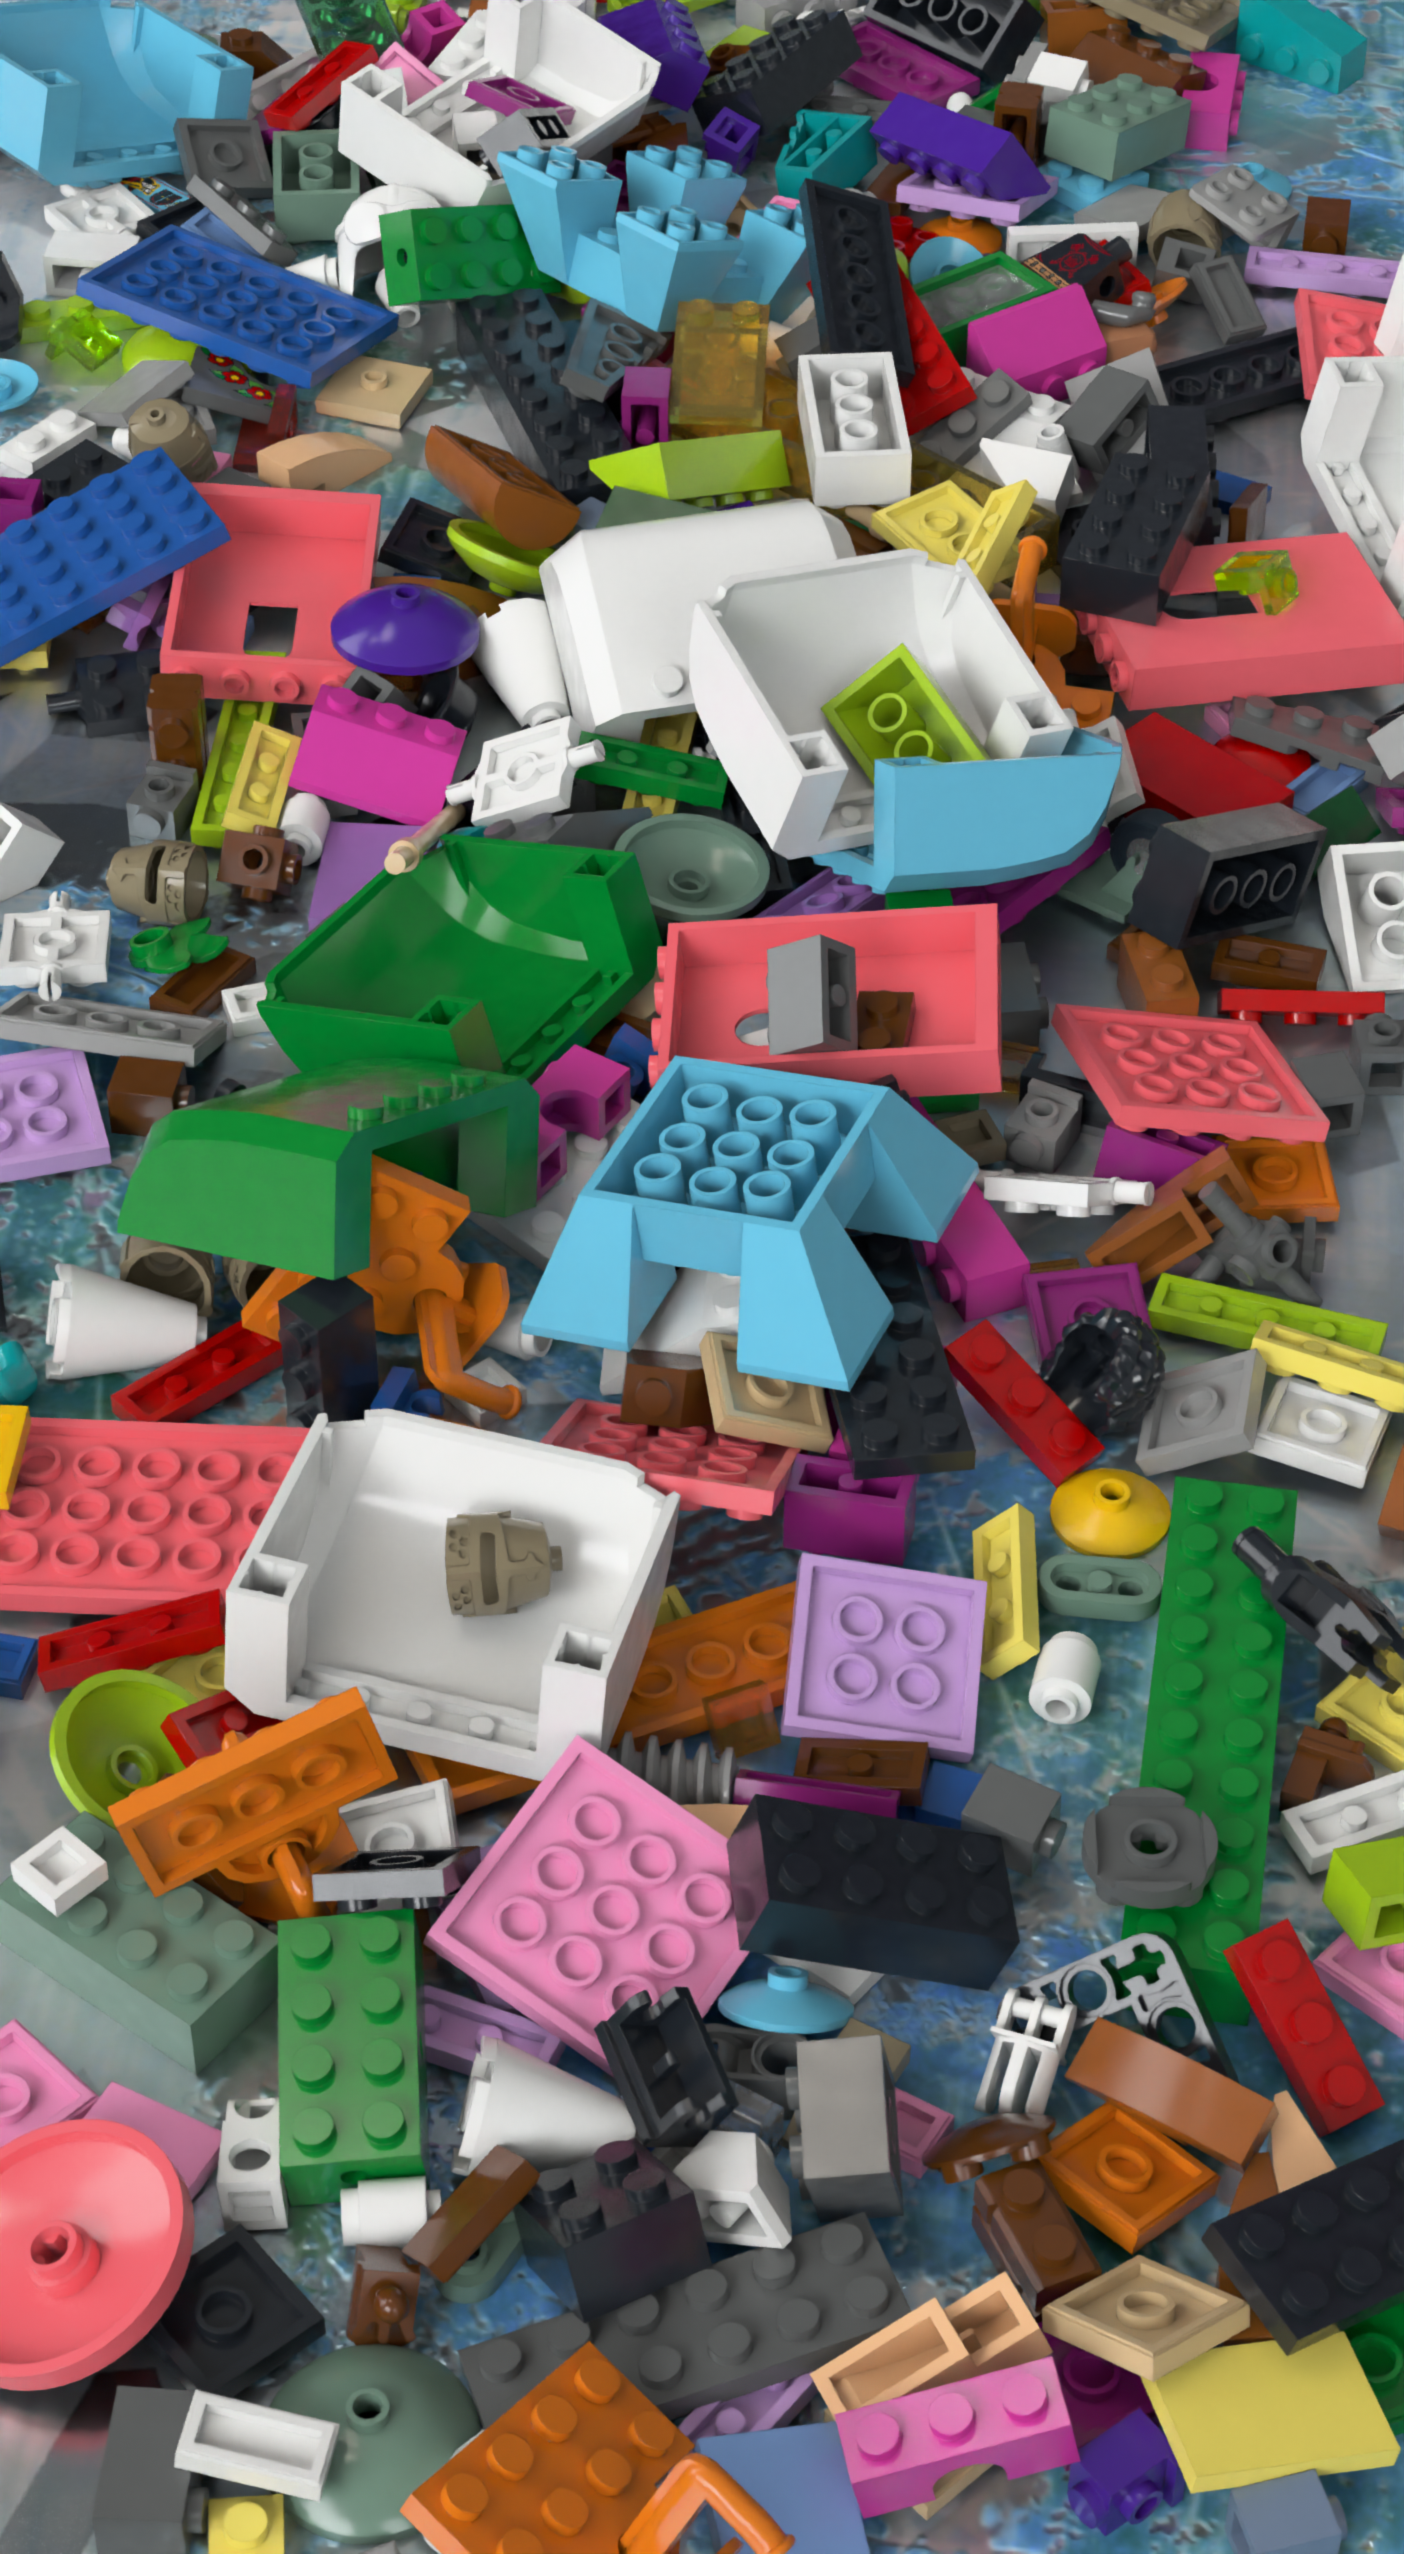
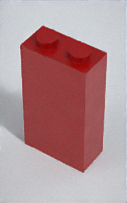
(1192, 775)

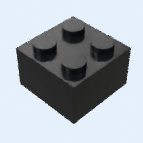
(611, 2229)

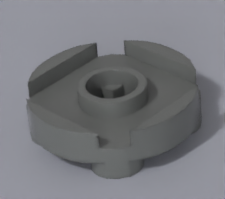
(1143, 1879)

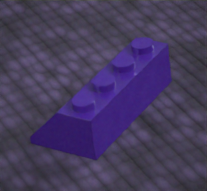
(669, 37)
(956, 150)

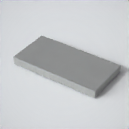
(110, 1028)

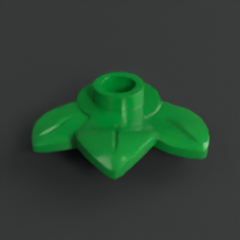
(174, 950)

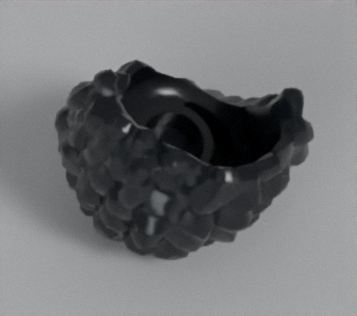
(1106, 1369)

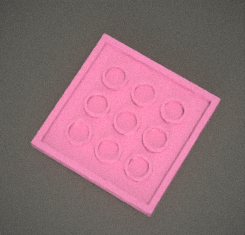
(593, 1901)

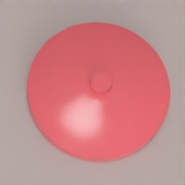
(87, 2248)

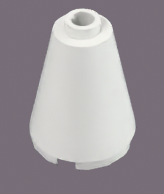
(523, 661)
(114, 1325)
(534, 2111)

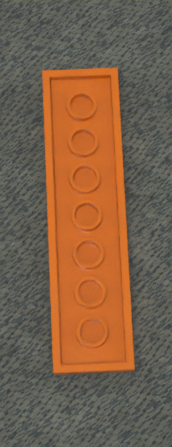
(679, 1667)

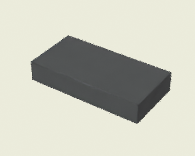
(1228, 300)

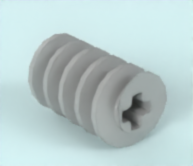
(675, 1776)

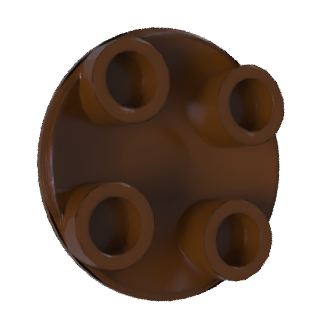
(963, 2151)

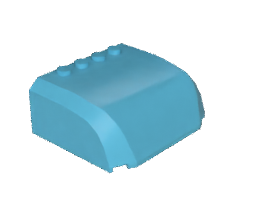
(101, 86)
(981, 817)

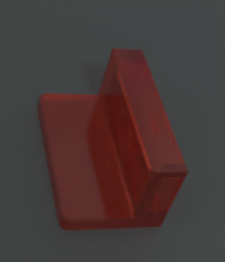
(257, 436)

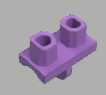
(140, 611)

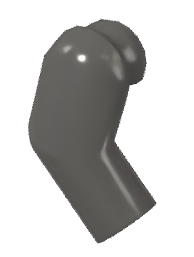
(1125, 315)

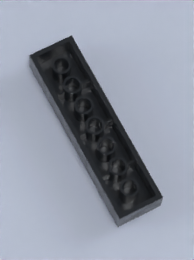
(517, 362)

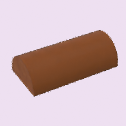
(500, 489)

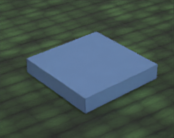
(798, 2480)

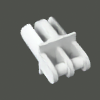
(1024, 2054)

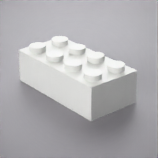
(853, 429)

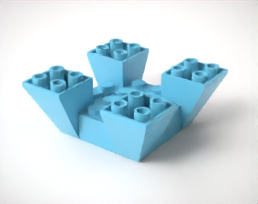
(669, 240)
(757, 1184)

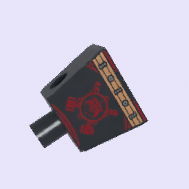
(1085, 263)

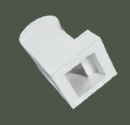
(248, 2167)

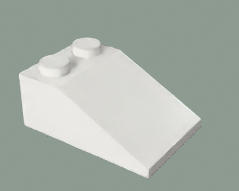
(1365, 913)
(693, 1306)

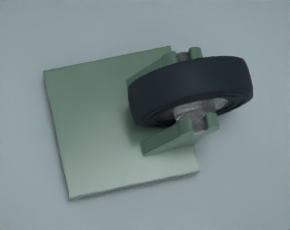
(1112, 878)

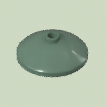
(697, 867)
(379, 2459)

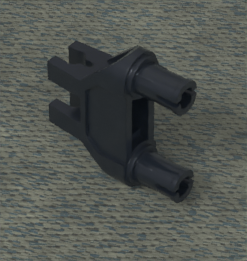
(1325, 1608)

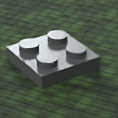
(225, 150)

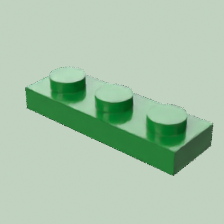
(656, 771)

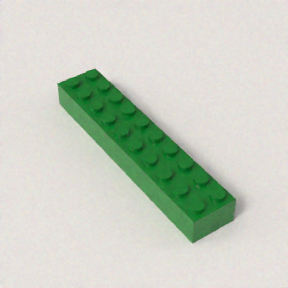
(1215, 1723)

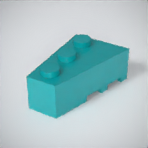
(1301, 43)
(827, 150)

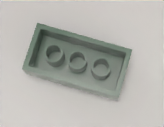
(165, 1967)

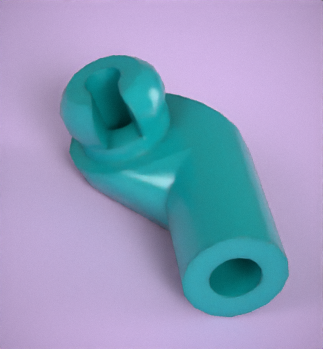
(17, 1375)

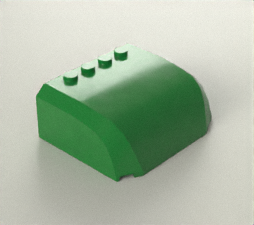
(470, 960)
(289, 1162)

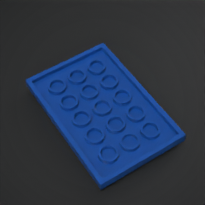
(238, 306)
(99, 549)

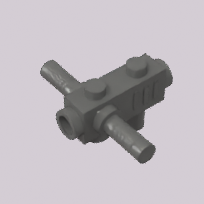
(1251, 1249)

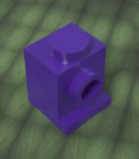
(732, 140)
(1124, 2475)

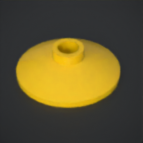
(1110, 1513)

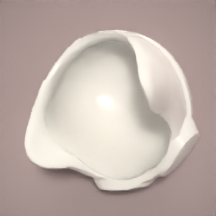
(360, 234)

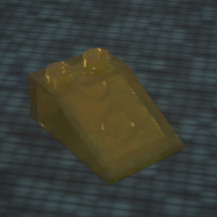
(720, 363)

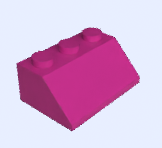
(1039, 342)
(376, 757)

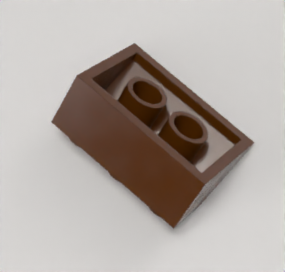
(1118, 52)

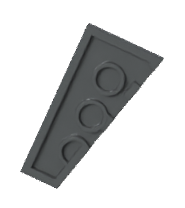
(604, 346)

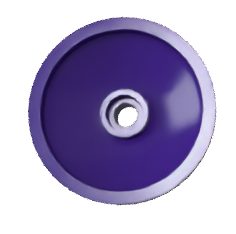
(405, 630)

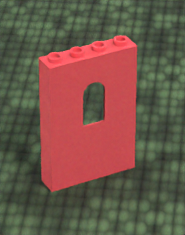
(284, 552)
(1327, 639)
(940, 953)

